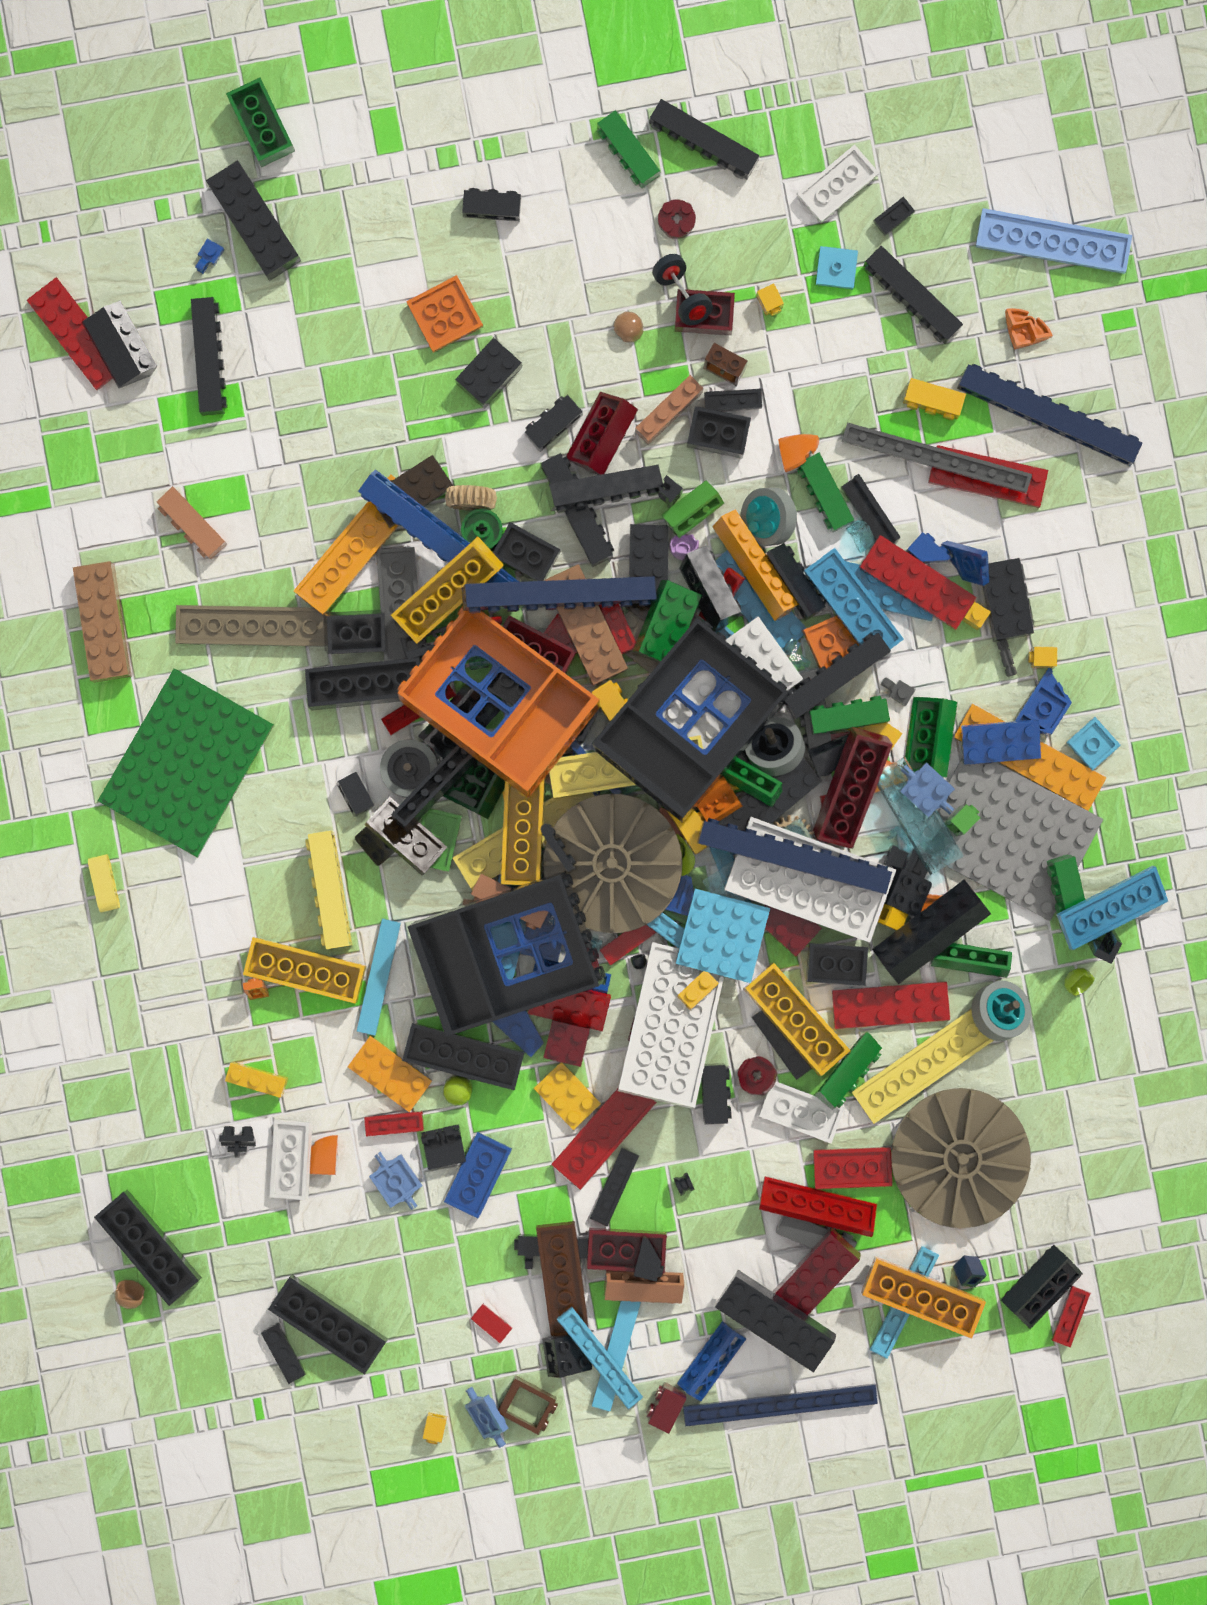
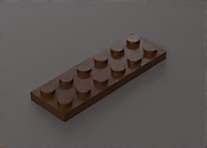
(561, 1273)

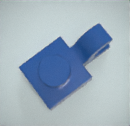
(209, 253)

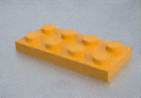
(389, 1073)

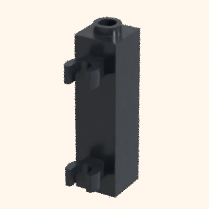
(528, 1246)

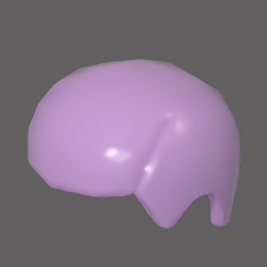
(681, 546)

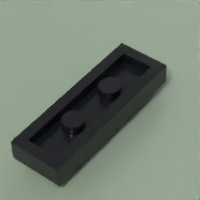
(733, 400)
(283, 1353)

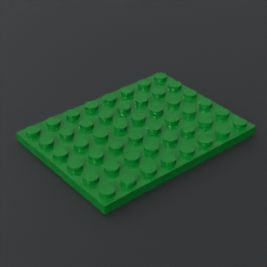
(185, 763)

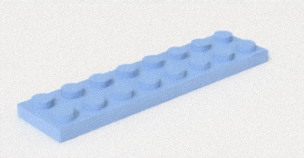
(1053, 241)

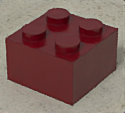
(566, 1043)
(666, 1407)

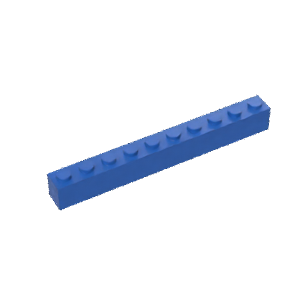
(418, 520)

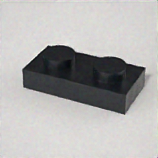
(894, 216)

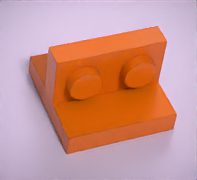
(719, 801)

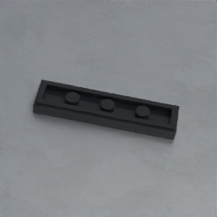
(787, 1053)
(614, 1187)

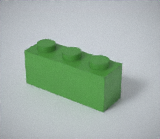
(692, 509)
(962, 819)

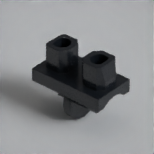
(237, 1143)

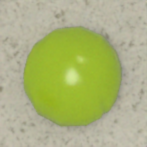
(1078, 981)
(457, 1090)

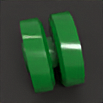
(482, 519)

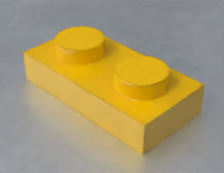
(697, 990)

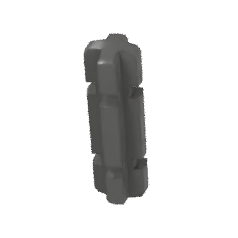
(1006, 658)

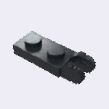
(558, 847)

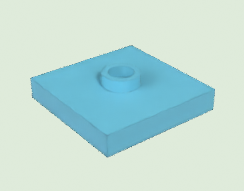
(836, 267)
(1093, 743)

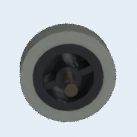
(776, 747)
(406, 766)

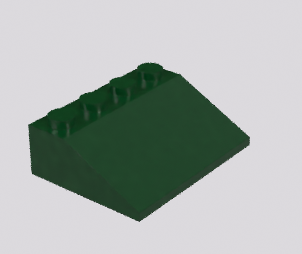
(477, 790)

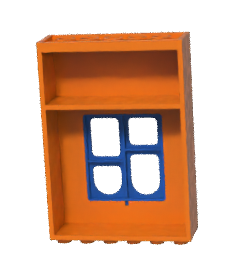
(532, 731)

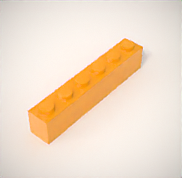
(755, 565)

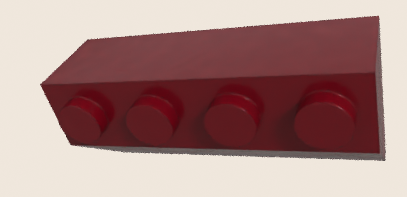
(601, 433)
(549, 648)

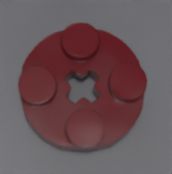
(669, 226)
(762, 1085)

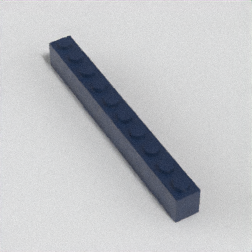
(1049, 414)
(558, 594)
(794, 857)

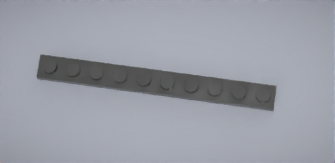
(937, 458)

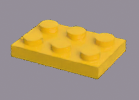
(567, 1095)

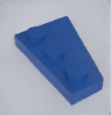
(522, 1031)

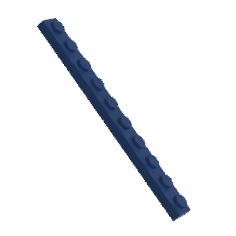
(780, 1404)

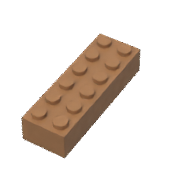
(102, 621)
(590, 636)

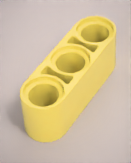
(103, 883)

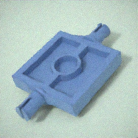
(927, 789)
(395, 1180)
(486, 1416)

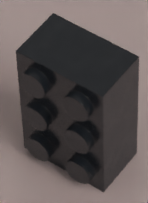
(488, 373)
(718, 432)
(526, 553)
(354, 631)
(837, 964)
(715, 1094)

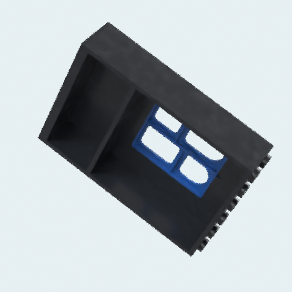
(663, 757)
(467, 968)

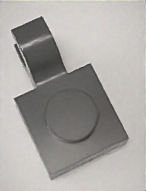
(900, 692)

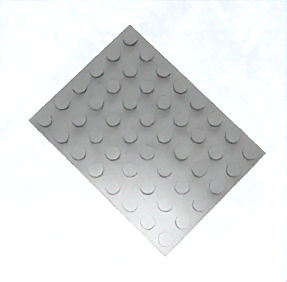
(1016, 833)

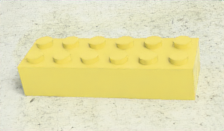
(330, 890)

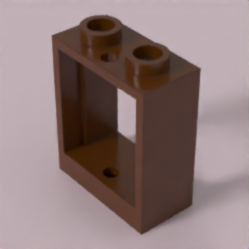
(723, 359)
(551, 1407)

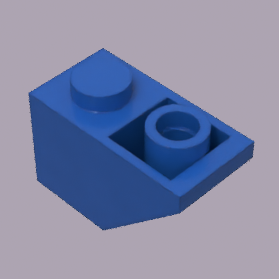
(927, 550)

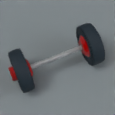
(694, 308)

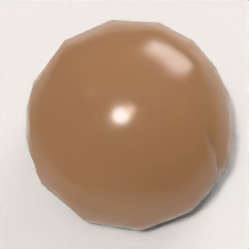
(628, 326)
(129, 1294)

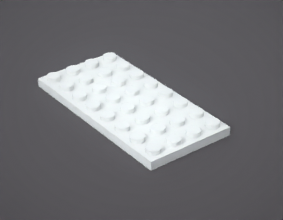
(754, 642)
(807, 895)
(668, 1038)

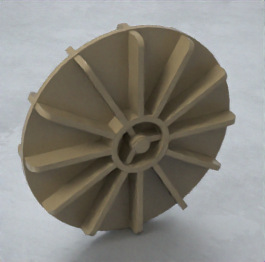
(623, 858)
(961, 1158)

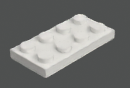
(837, 184)
(801, 1112)
(291, 1159)

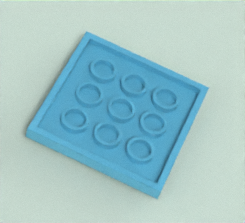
(722, 935)

